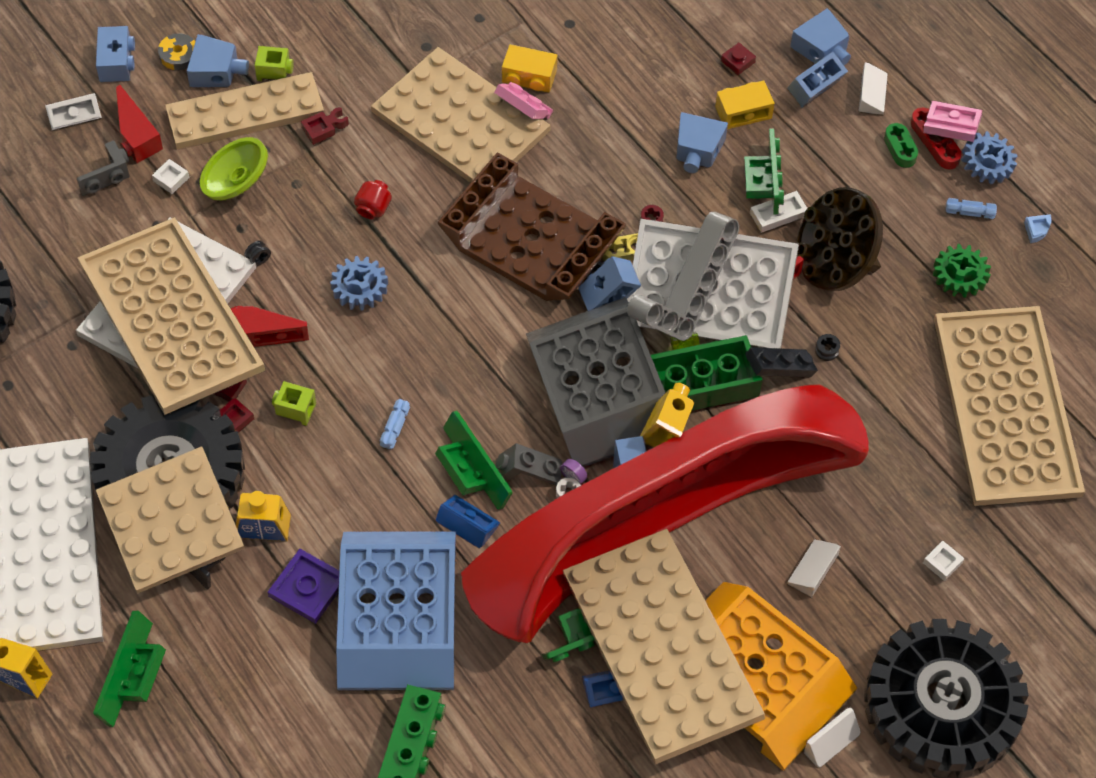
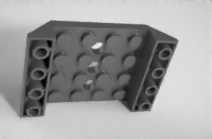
(600, 406)

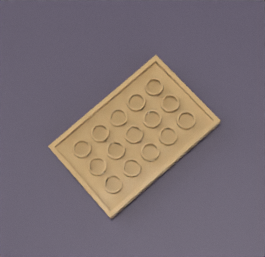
(457, 116)

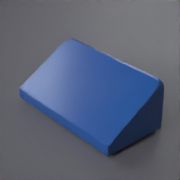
(466, 521)
(601, 688)

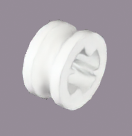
(566, 483)

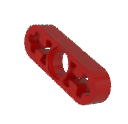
(936, 148)

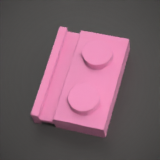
(523, 101)
(952, 121)

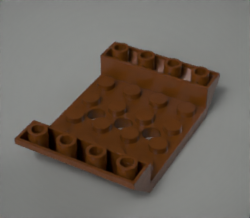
(502, 209)

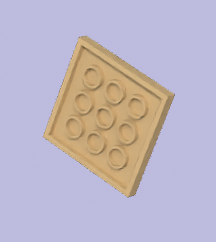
(170, 519)

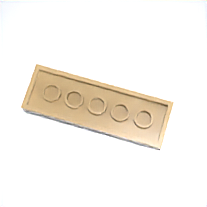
(243, 110)

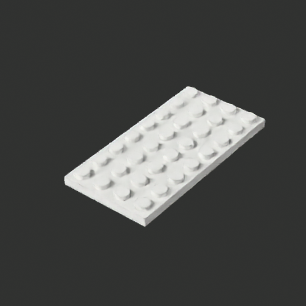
(48, 546)

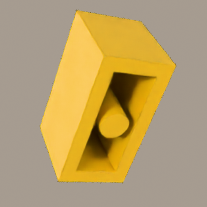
(529, 68)
(745, 104)

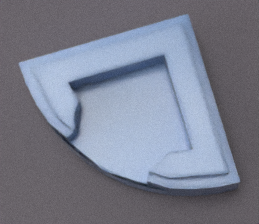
(1037, 227)

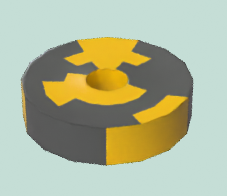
(168, 51)

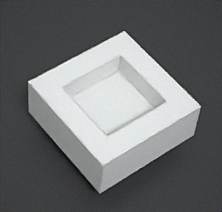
(170, 176)
(943, 560)

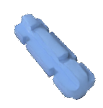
(971, 208)
(394, 424)

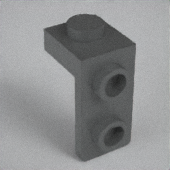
(107, 175)
(529, 462)

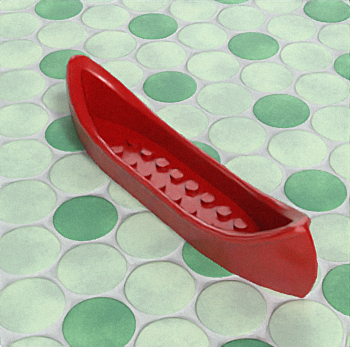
(730, 455)

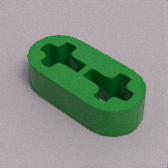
(905, 144)

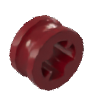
(655, 210)

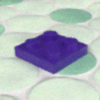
(306, 586)

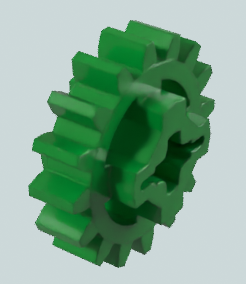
(961, 270)

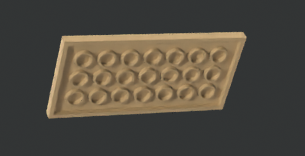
(170, 315)
(1008, 406)
(663, 646)

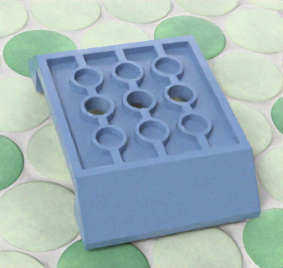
(389, 642)

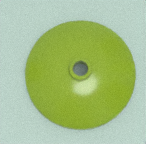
(234, 169)

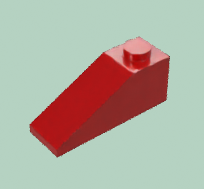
(137, 132)
(268, 327)

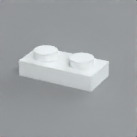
(791, 210)

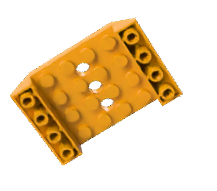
(798, 683)

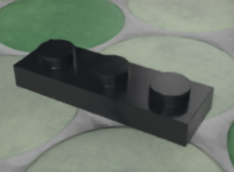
(781, 362)

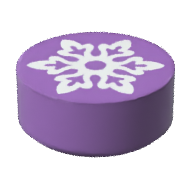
(574, 470)

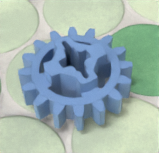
(989, 158)
(358, 280)

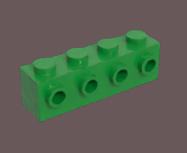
(413, 734)

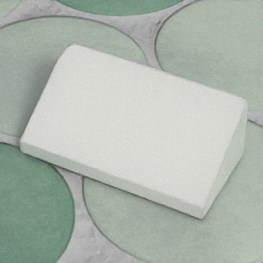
(873, 90)
(73, 111)
(814, 566)
(832, 738)

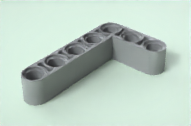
(694, 282)

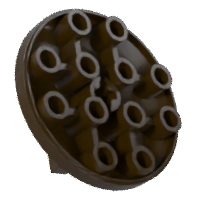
(840, 239)

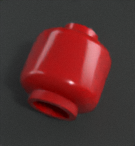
(372, 199)

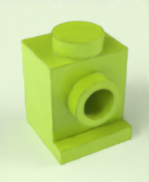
(272, 63)
(294, 402)

